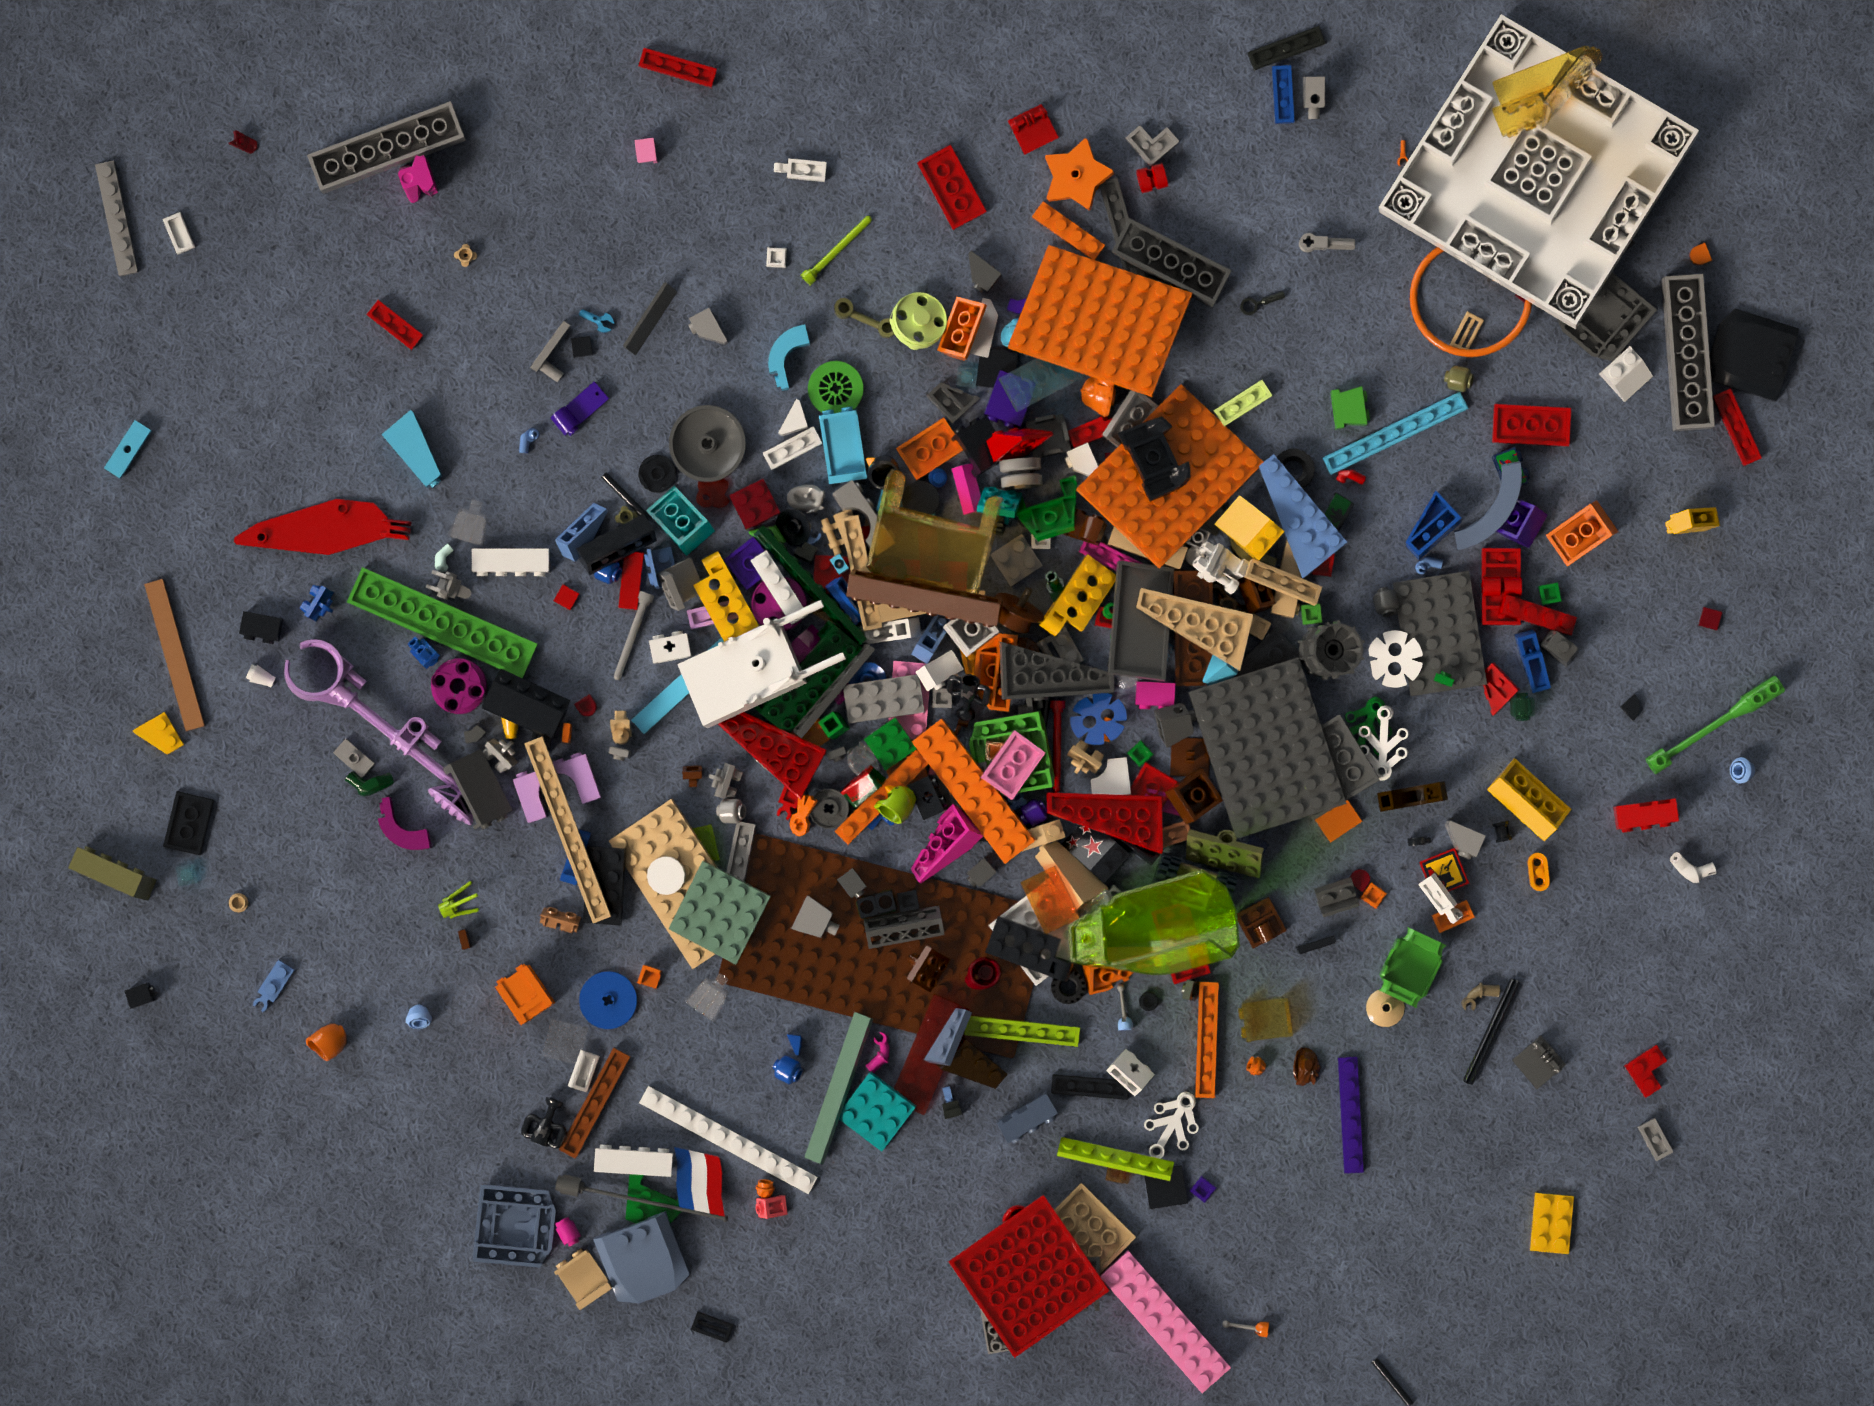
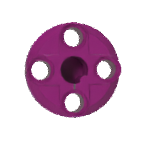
(770, 607)
(452, 672)

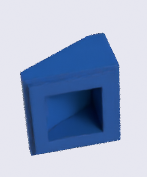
(795, 1041)

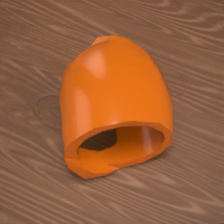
(328, 1041)

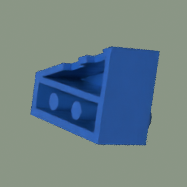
(1432, 526)

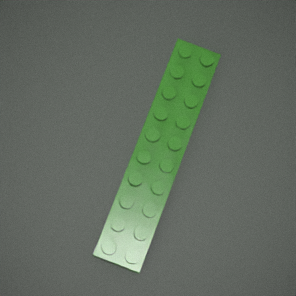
(442, 622)

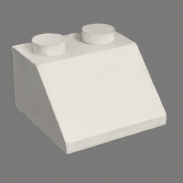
(1626, 374)

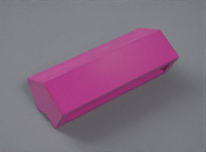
(967, 488)

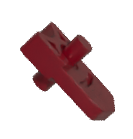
(243, 142)

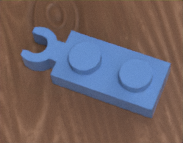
(274, 983)

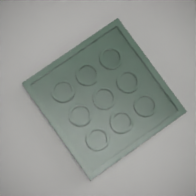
(719, 912)

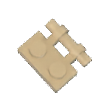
(828, 529)

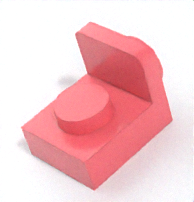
(771, 1207)

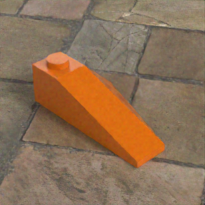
(1101, 979)

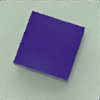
(1202, 1189)

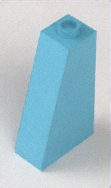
(411, 445)

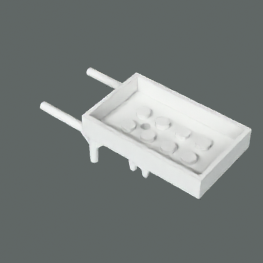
(728, 683)

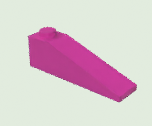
(950, 840)

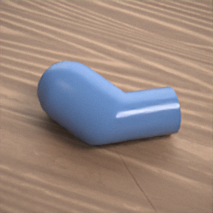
(1426, 563)

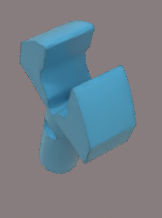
(596, 319)

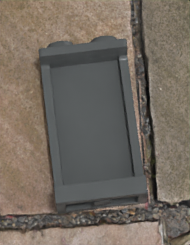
(479, 789)

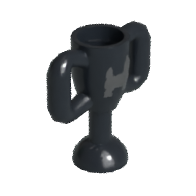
(968, 692)
(544, 1129)

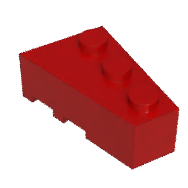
(1646, 815)

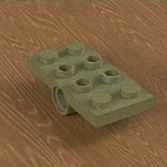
(1224, 852)

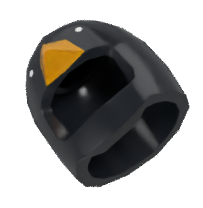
(880, 468)

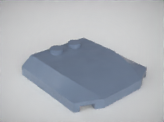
(513, 1226)
(643, 1259)

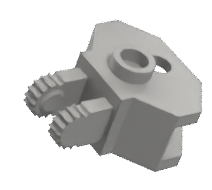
(449, 586)

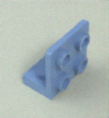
(658, 561)

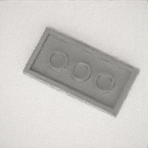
(883, 698)

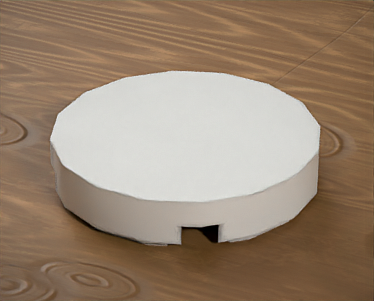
(666, 875)

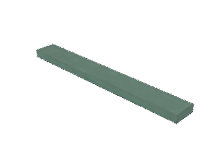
(838, 1088)

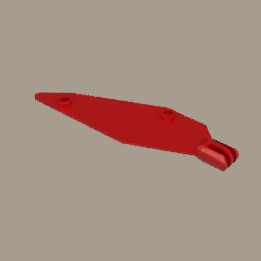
(325, 528)

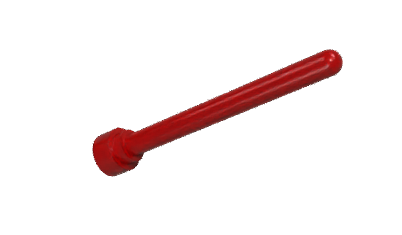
(1057, 708)

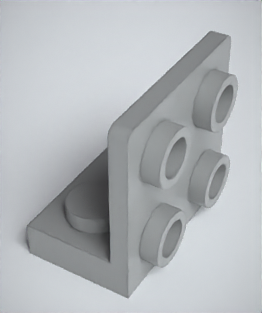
(678, 583)

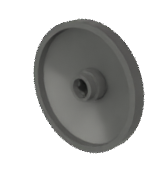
(707, 443)

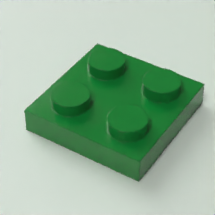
(890, 743)

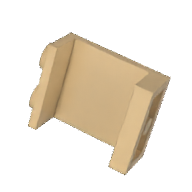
(583, 1278)

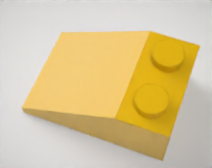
(1249, 528)

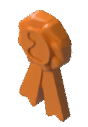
(799, 821)

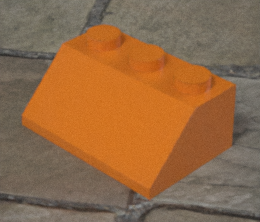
(961, 328)

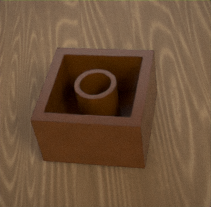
(1193, 796)

